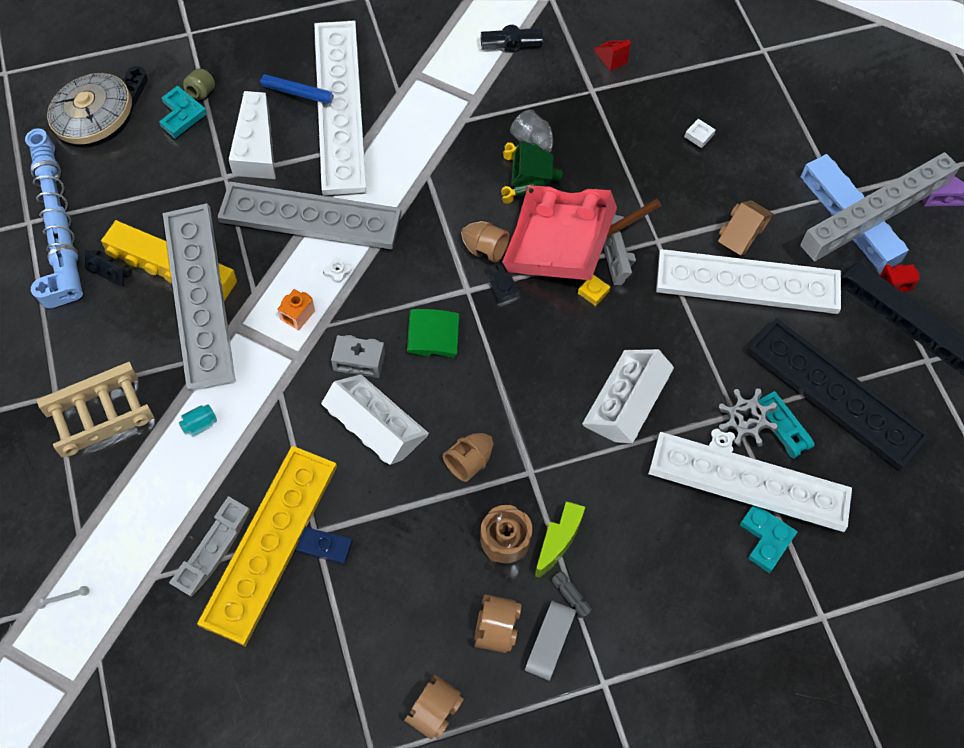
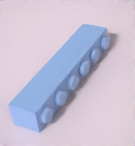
(838, 193)

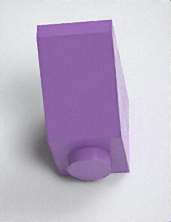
(947, 196)

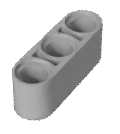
(550, 640)

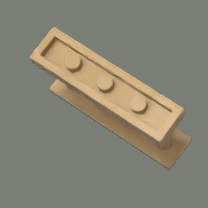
(90, 388)

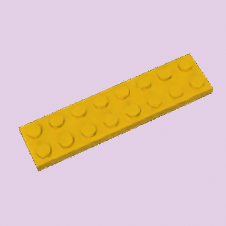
(267, 546)

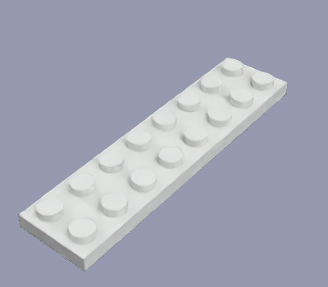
(749, 281)
(752, 481)

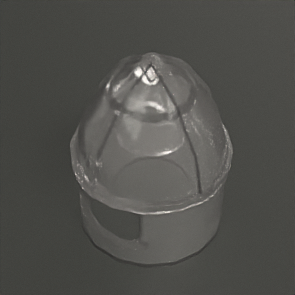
(532, 129)

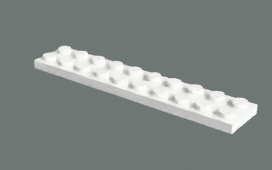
(341, 119)

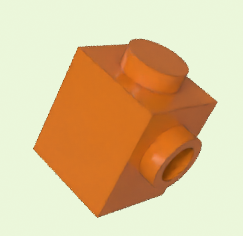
(296, 309)

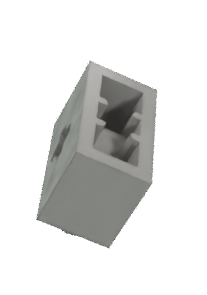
(358, 356)

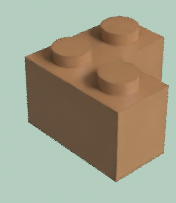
(747, 222)

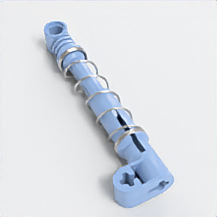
(61, 253)

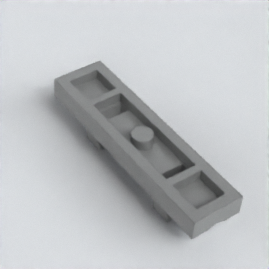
(617, 257)

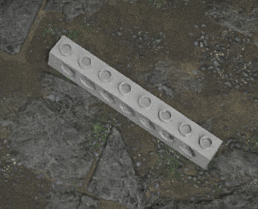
(879, 206)

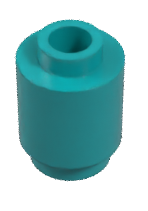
(197, 420)

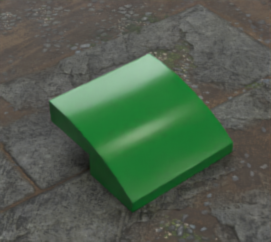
(433, 332)

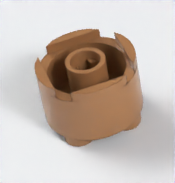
(519, 531)
(496, 624)
(433, 708)

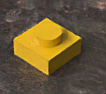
(594, 290)

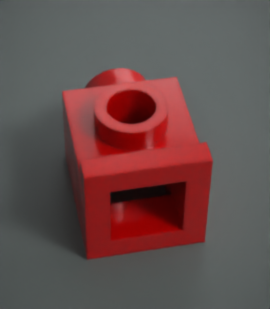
(901, 276)

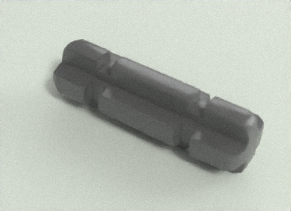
(571, 594)

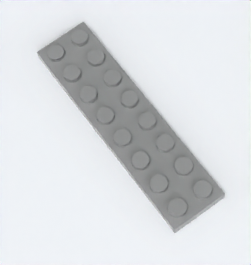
(310, 215)
(198, 297)

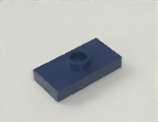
(324, 545)

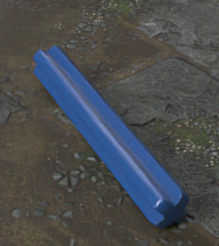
(297, 89)

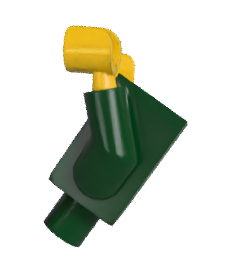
(529, 168)

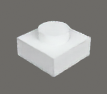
(699, 133)

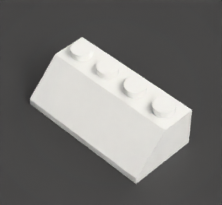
(629, 395)
(374, 418)

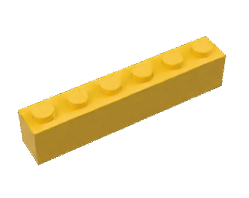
(150, 253)

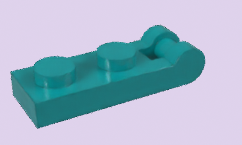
(787, 426)

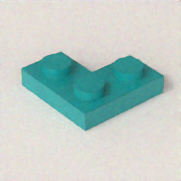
(184, 112)
(774, 537)

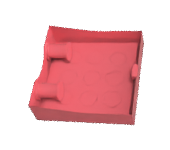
(560, 233)

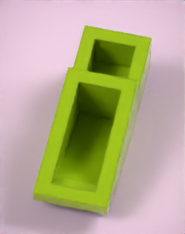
(559, 537)

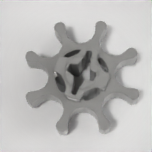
(752, 426)

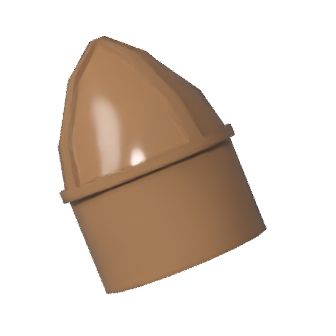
(485, 238)
(469, 455)

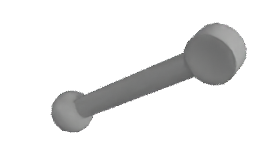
(41, 603)

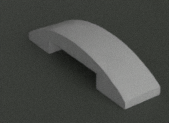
(212, 548)

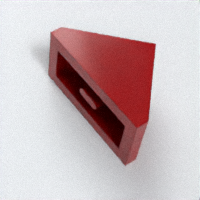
(614, 53)

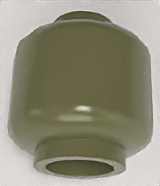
(199, 84)

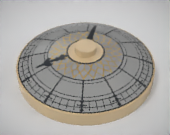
(89, 108)

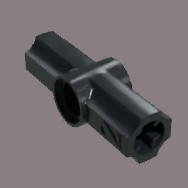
(511, 38)

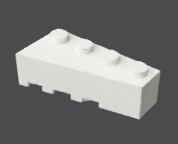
(252, 142)

